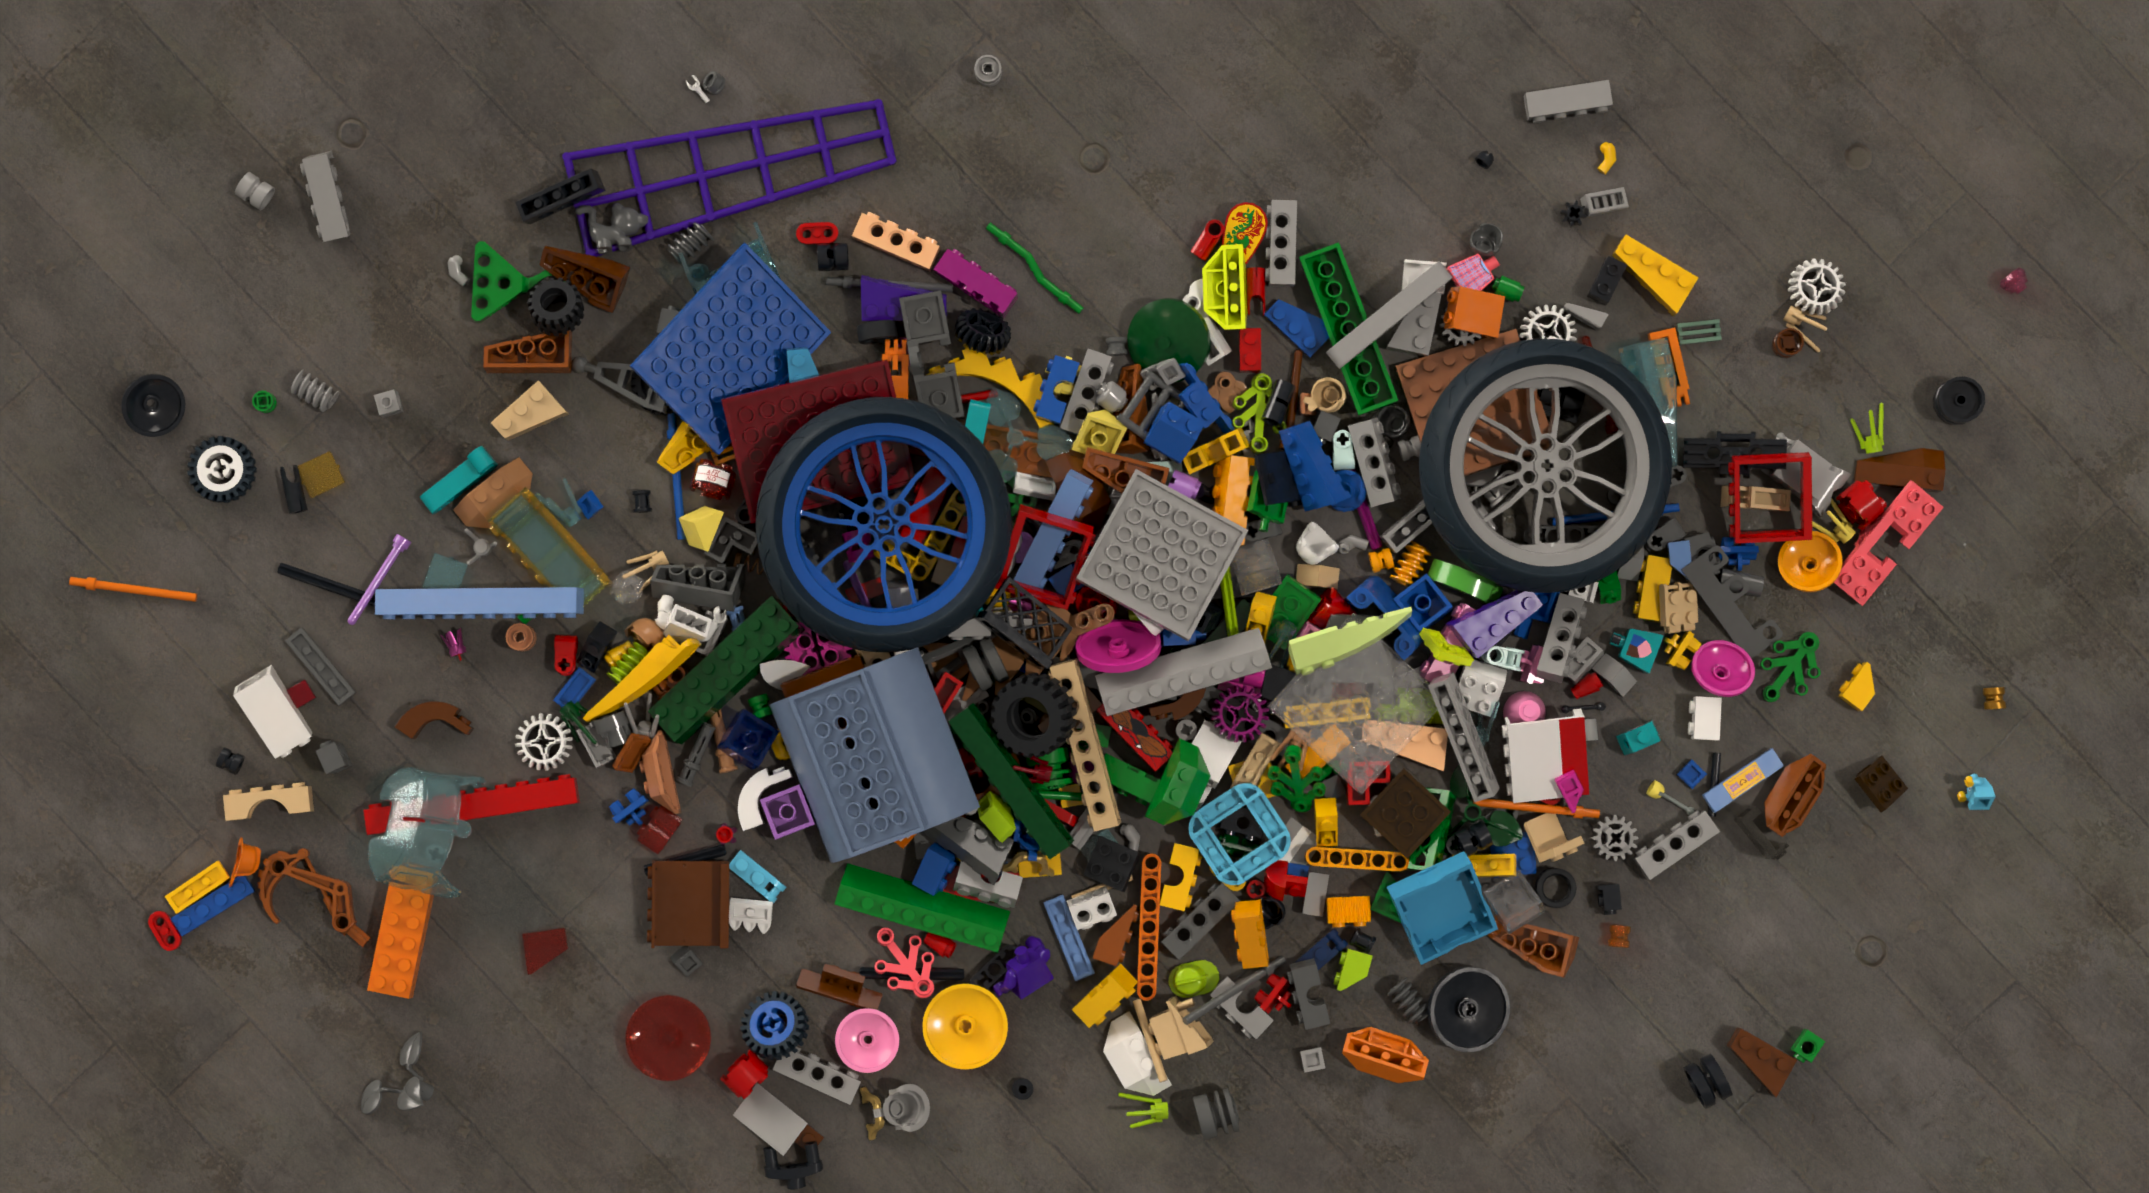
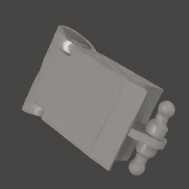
(1824, 476)

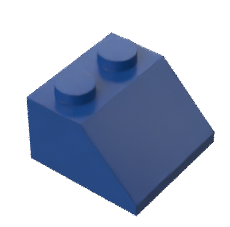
(1173, 432)

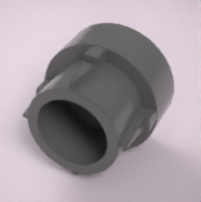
(613, 727)

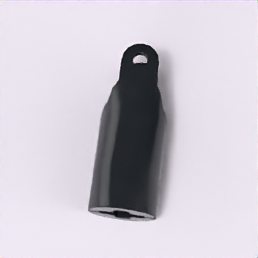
(294, 492)

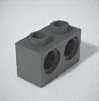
(333, 757)

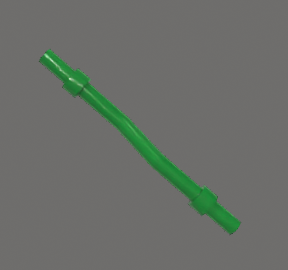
(1063, 297)

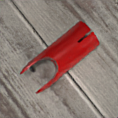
(1255, 286)

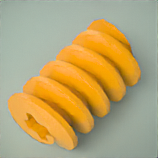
(1410, 564)

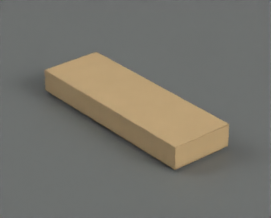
(1256, 760)

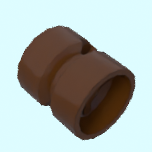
(1788, 343)

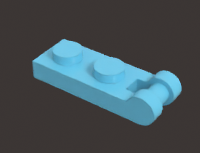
(756, 876)

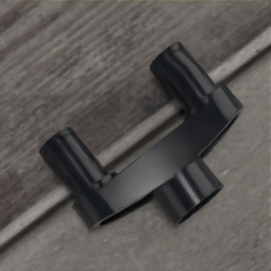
(793, 1173)

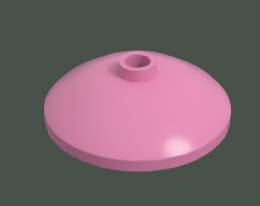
(867, 1056)

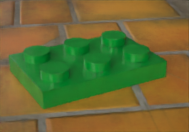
(1292, 604)

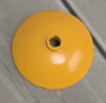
(1821, 552)

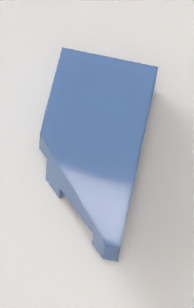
(1679, 555)

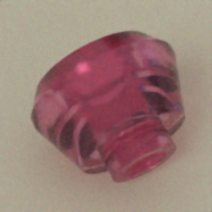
(2015, 281)

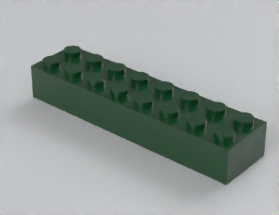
(726, 670)

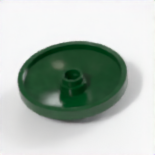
(1168, 331)

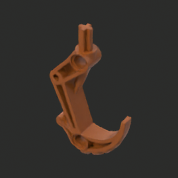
(341, 890)

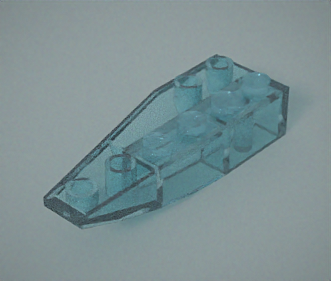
(1655, 370)

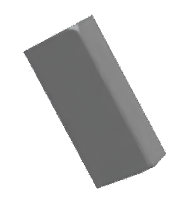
(1315, 894)

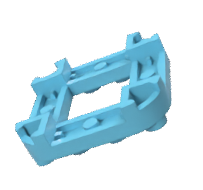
(1214, 852)

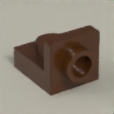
(808, 1135)

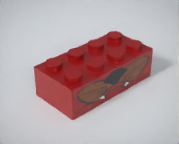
(1139, 736)

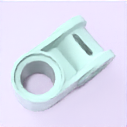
(1343, 455)
(1506, 657)

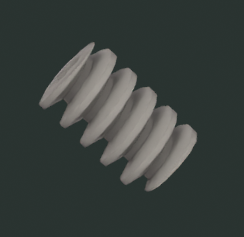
(312, 392)

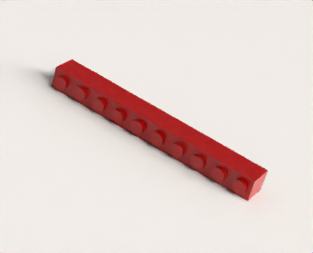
(493, 802)

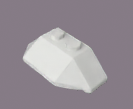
(1131, 1057)

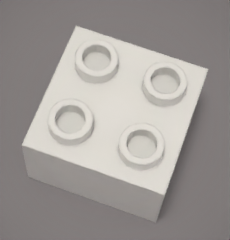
(1481, 686)

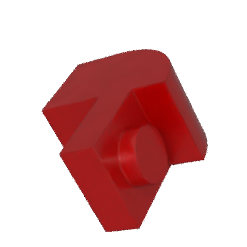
(1278, 883)

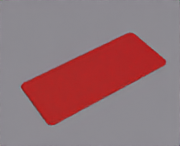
(872, 589)

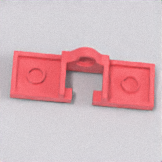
(1909, 516)

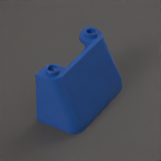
(1377, 591)

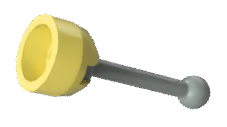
(1656, 790)

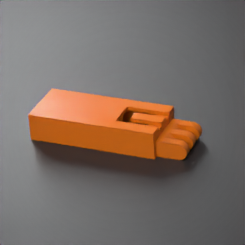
(896, 354)
(1677, 362)

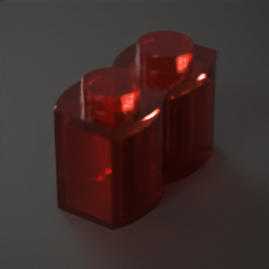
(659, 829)

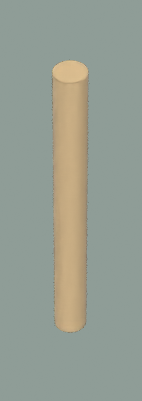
(1150, 1040)

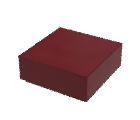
(301, 694)

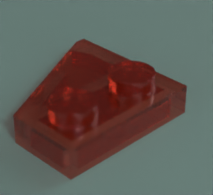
(543, 947)

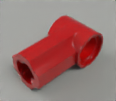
(1206, 241)

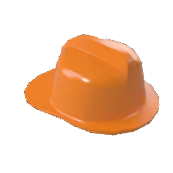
(246, 860)

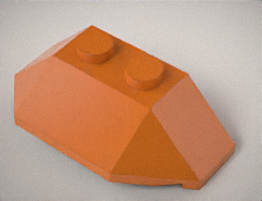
(1385, 1055)

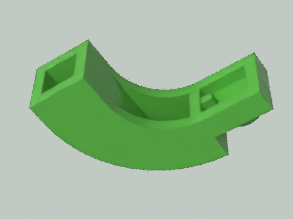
(1464, 581)

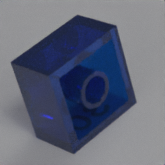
(748, 739)

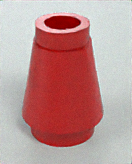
(1587, 685)
(940, 944)

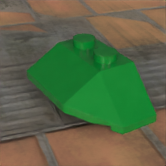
(1180, 785)

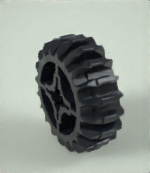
(982, 331)

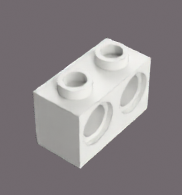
(1089, 903)

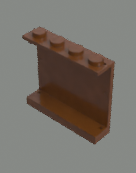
(689, 903)

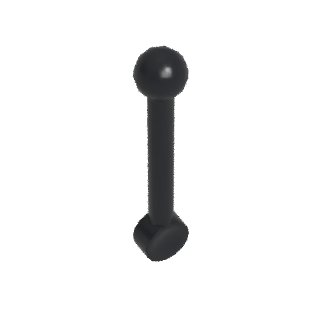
(1600, 706)

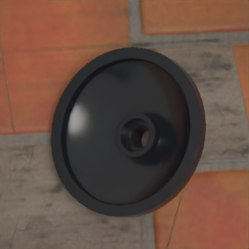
(162, 415)

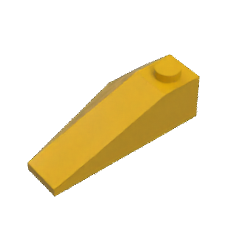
(682, 449)

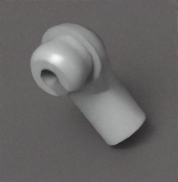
(1132, 835)

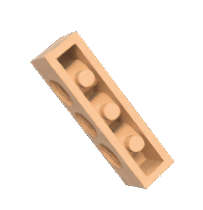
(924, 259)

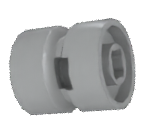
(988, 70)
(251, 189)

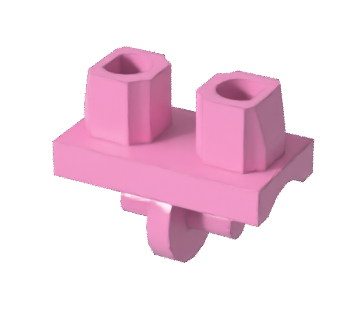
(1529, 665)

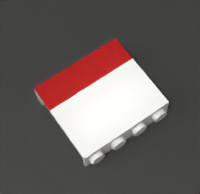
(1543, 752)

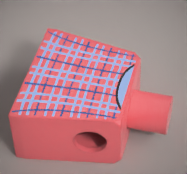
(1473, 272)

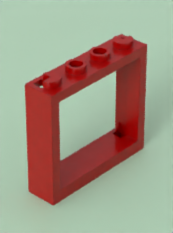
(1805, 532)
(1043, 595)

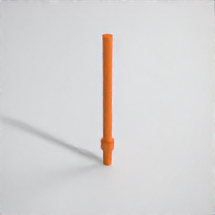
(93, 584)
(1542, 808)

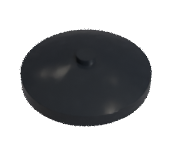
(1468, 1009)

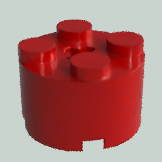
(1861, 504)
(745, 1074)

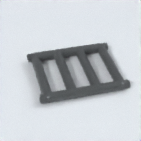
(1168, 390)

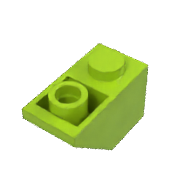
(996, 816)
(1354, 968)

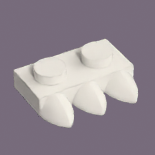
(750, 913)

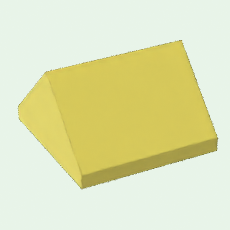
(1099, 432)
(701, 526)

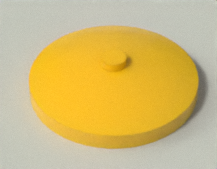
(965, 1026)

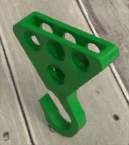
(494, 272)

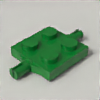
(1268, 513)

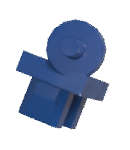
(1738, 555)
(636, 801)

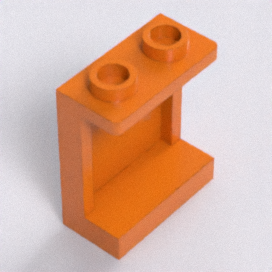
(1474, 311)

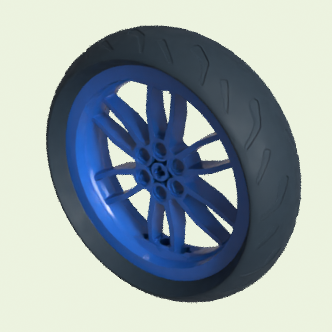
(958, 458)

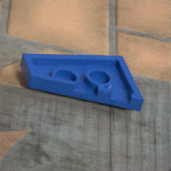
(1299, 326)

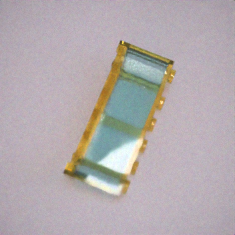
(547, 546)

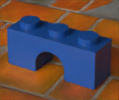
(1061, 371)

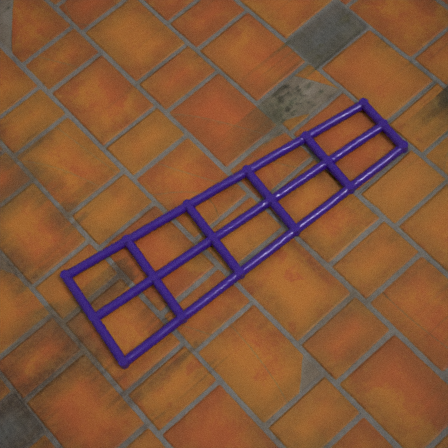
(761, 162)

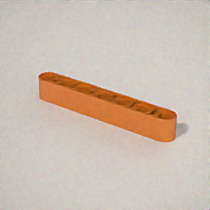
(1149, 937)

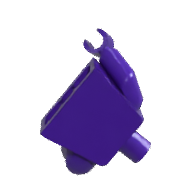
(1026, 970)

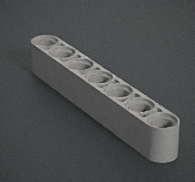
(1389, 315)

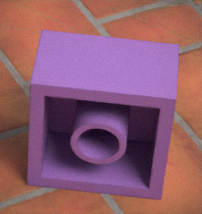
(787, 812)

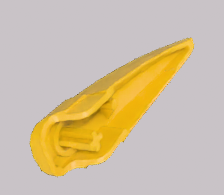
(652, 669)

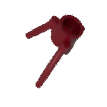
(1041, 772)

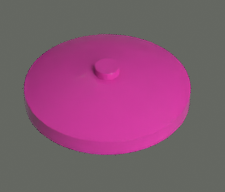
(1118, 647)

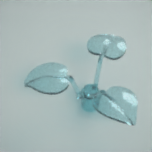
(1050, 439)

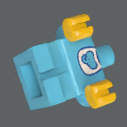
(1979, 793)

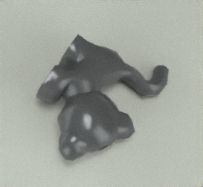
(624, 222)

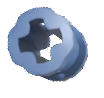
(733, 618)

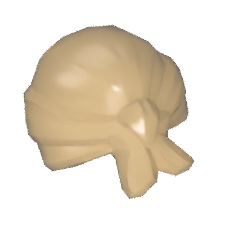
(1326, 395)

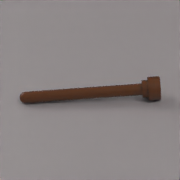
(1295, 379)

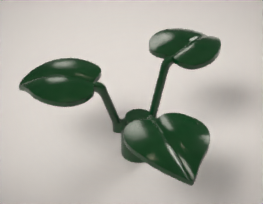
(1502, 825)

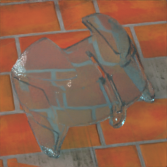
(415, 851)

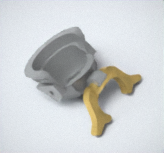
(904, 1107)

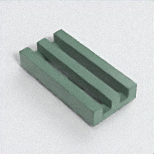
(1717, 330)

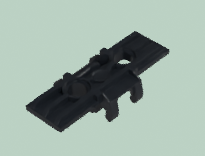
(1697, 452)

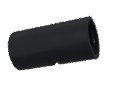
(1278, 403)

